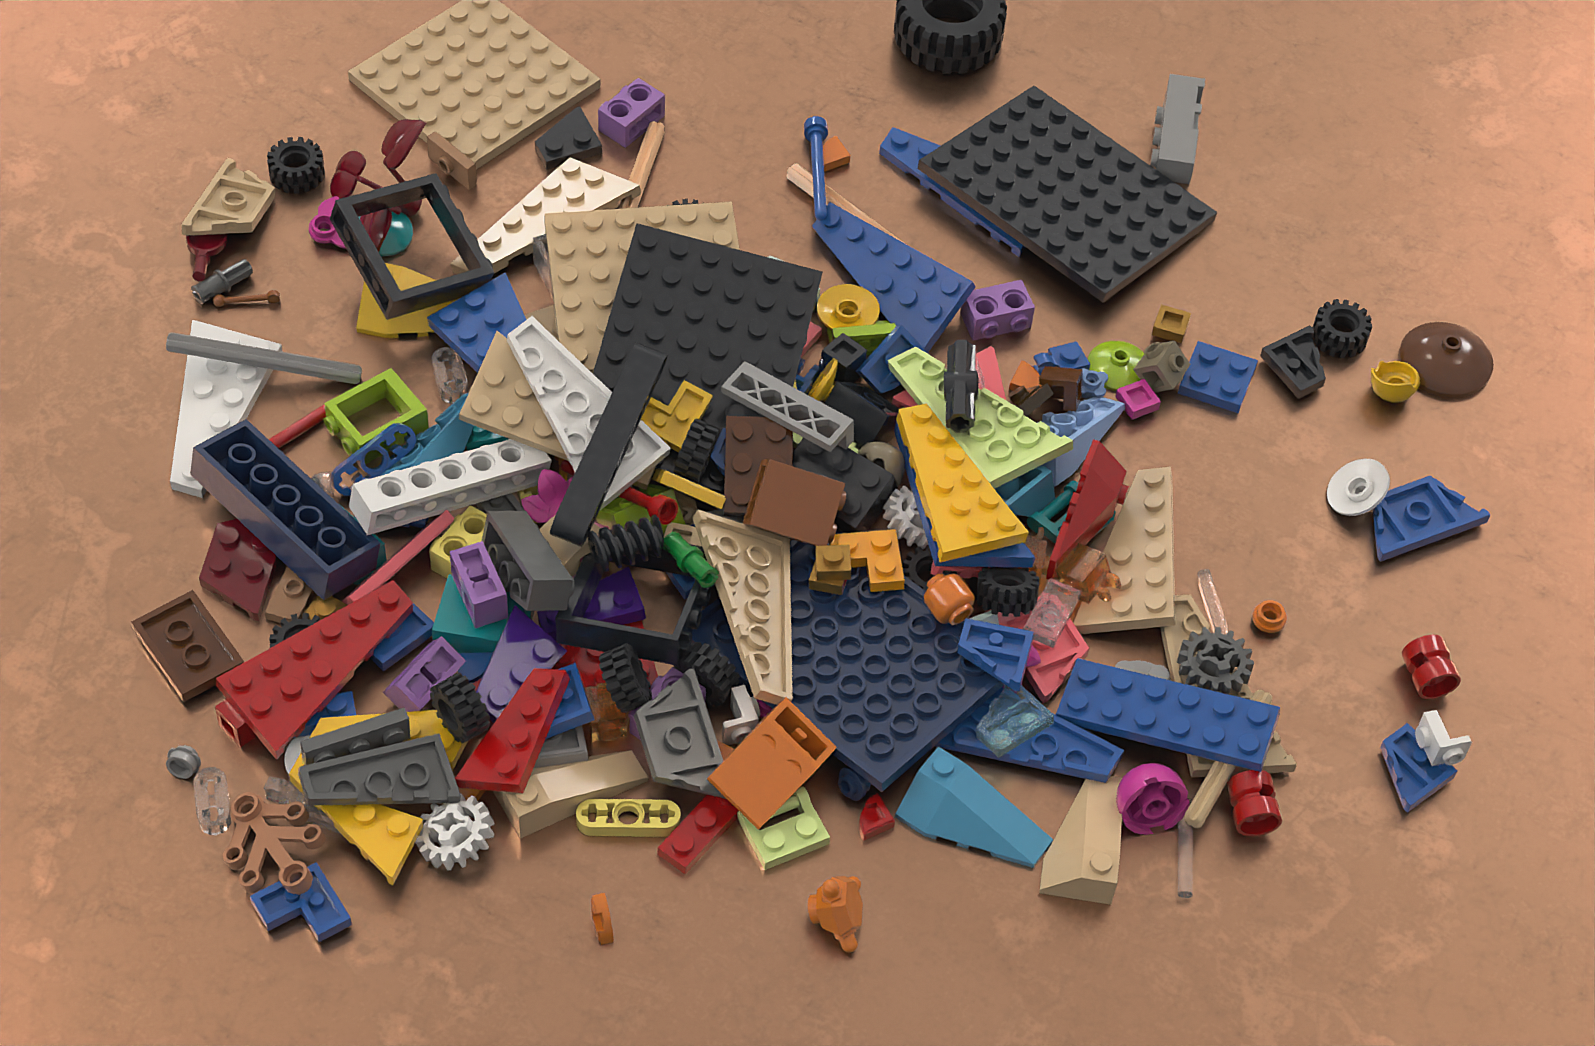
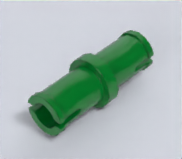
(690, 559)

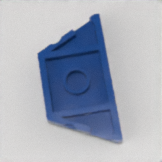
(1421, 515)

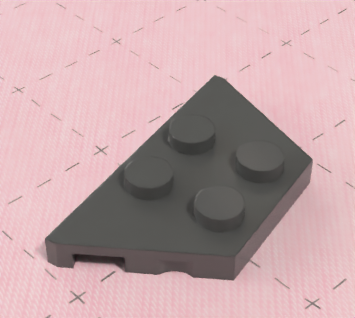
(680, 737)

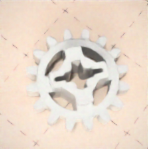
(904, 517)
(455, 832)

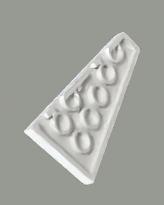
(213, 399)
(575, 402)

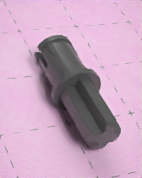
(221, 281)

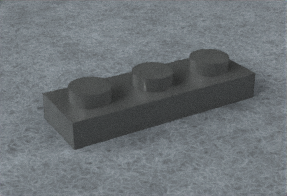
(358, 737)

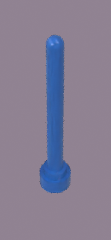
(816, 132)

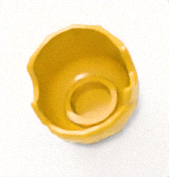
(1394, 381)

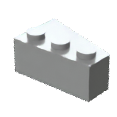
(1178, 128)

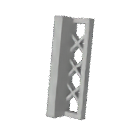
(783, 402)

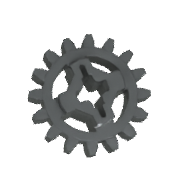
(1215, 661)

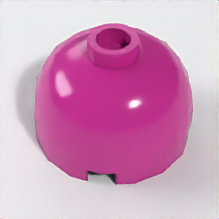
(1151, 798)

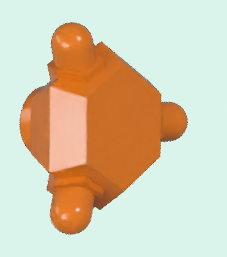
(838, 909)

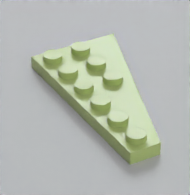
(1002, 439)

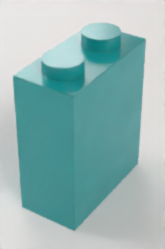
(457, 628)

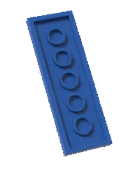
(1169, 714)

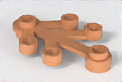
(249, 812)

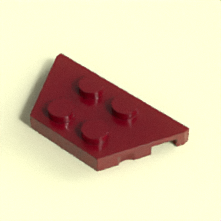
(239, 567)

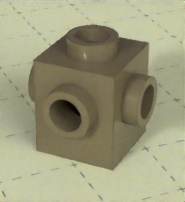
(1162, 366)

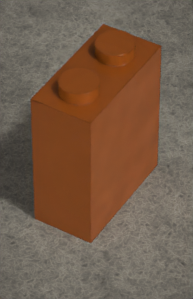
(795, 503)

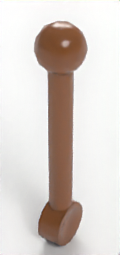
(272, 296)

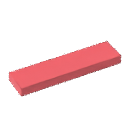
(401, 557)

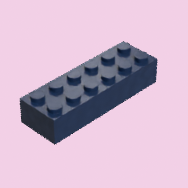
(284, 509)

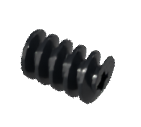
(626, 542)

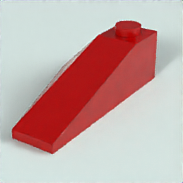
(1093, 503)

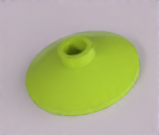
(1117, 361)

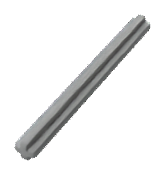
(263, 358)

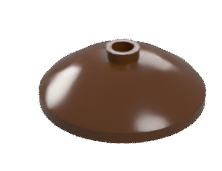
(1448, 359)

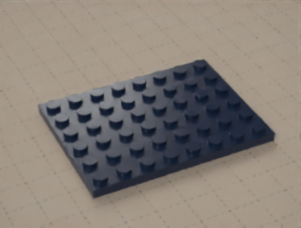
(868, 669)

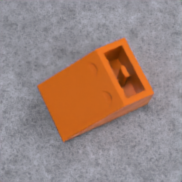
(771, 763)

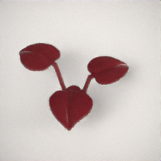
(395, 147)

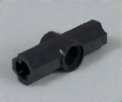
(961, 386)

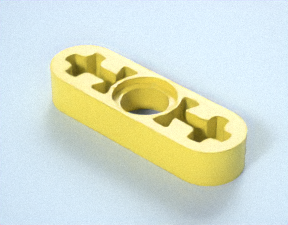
(618, 806)

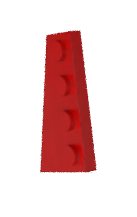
(516, 738)

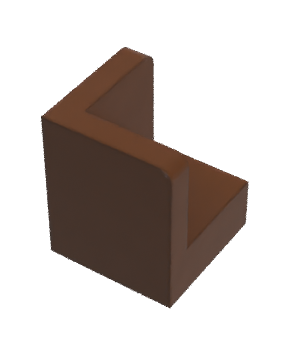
(1065, 384)

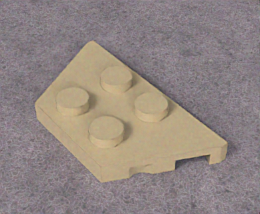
(230, 203)

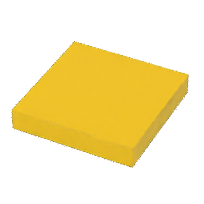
(689, 488)

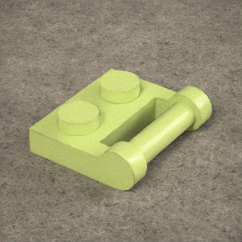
(790, 837)

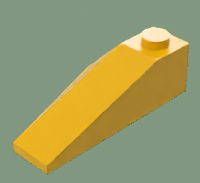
(372, 320)

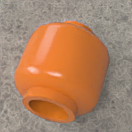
(949, 598)

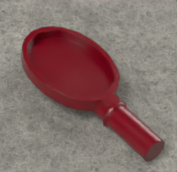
(203, 247)

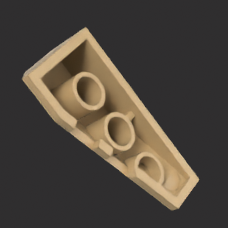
(559, 789)
(1087, 846)

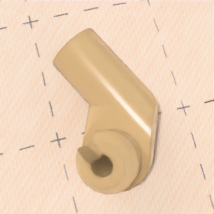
(687, 506)

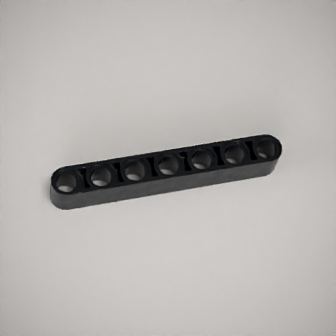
(608, 445)

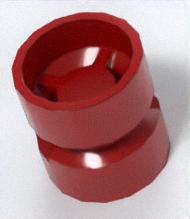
(1431, 666)
(1254, 803)

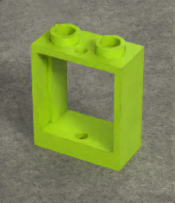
(385, 385)

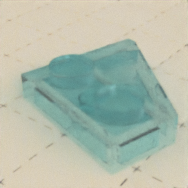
(1012, 720)

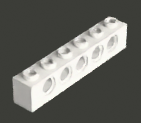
(446, 484)

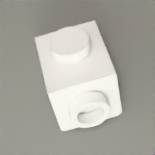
(746, 716)
(1437, 743)

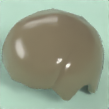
(886, 457)

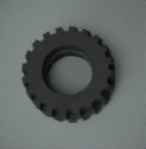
(945, 44)

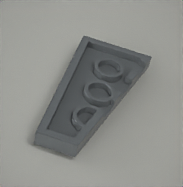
(390, 774)

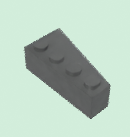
(526, 562)

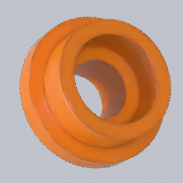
(1272, 610)

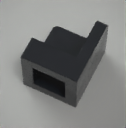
(849, 357)

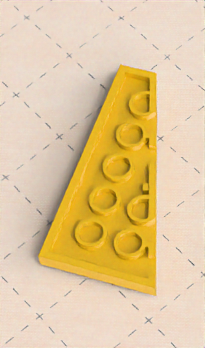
(954, 493)

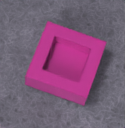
(1138, 399)

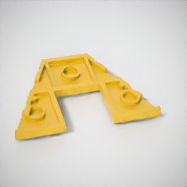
(377, 830)

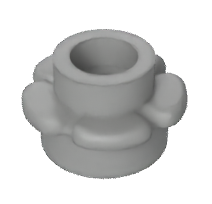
(183, 761)

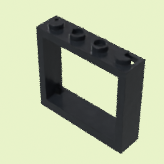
(374, 270)
(605, 636)

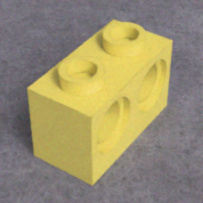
(462, 532)

